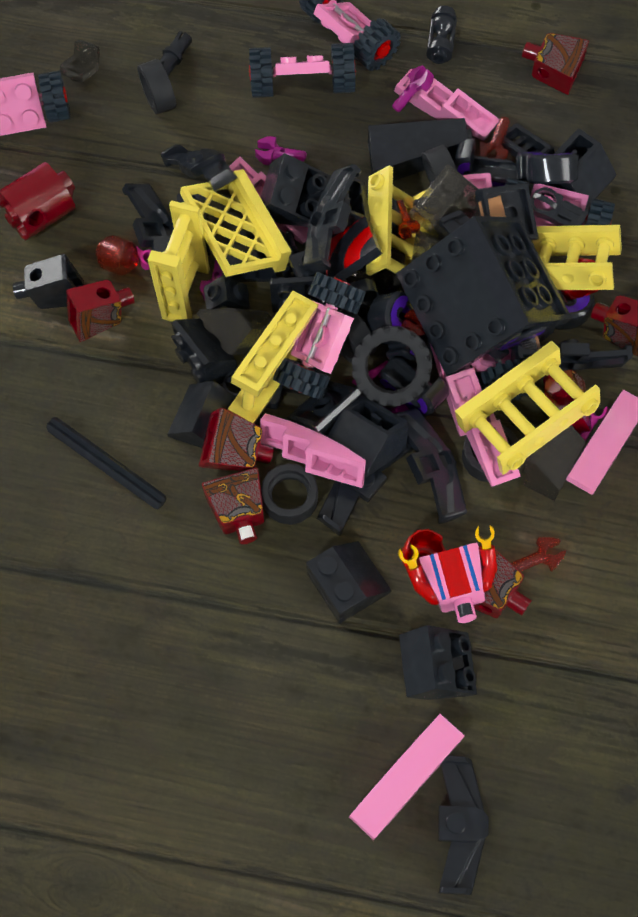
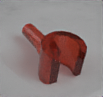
(408, 224)

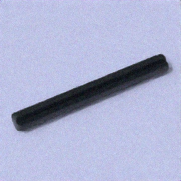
(106, 463)

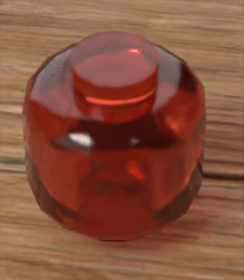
(117, 255)

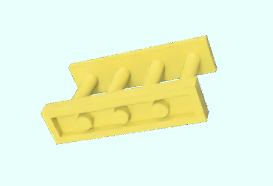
(381, 217)
(576, 242)
(177, 265)
(260, 364)
(522, 380)

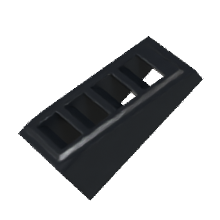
(533, 142)

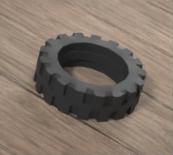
(366, 384)

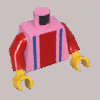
(455, 576)

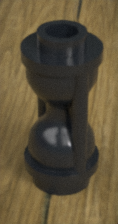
(442, 23)

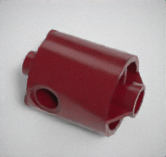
(37, 200)

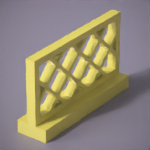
(255, 219)

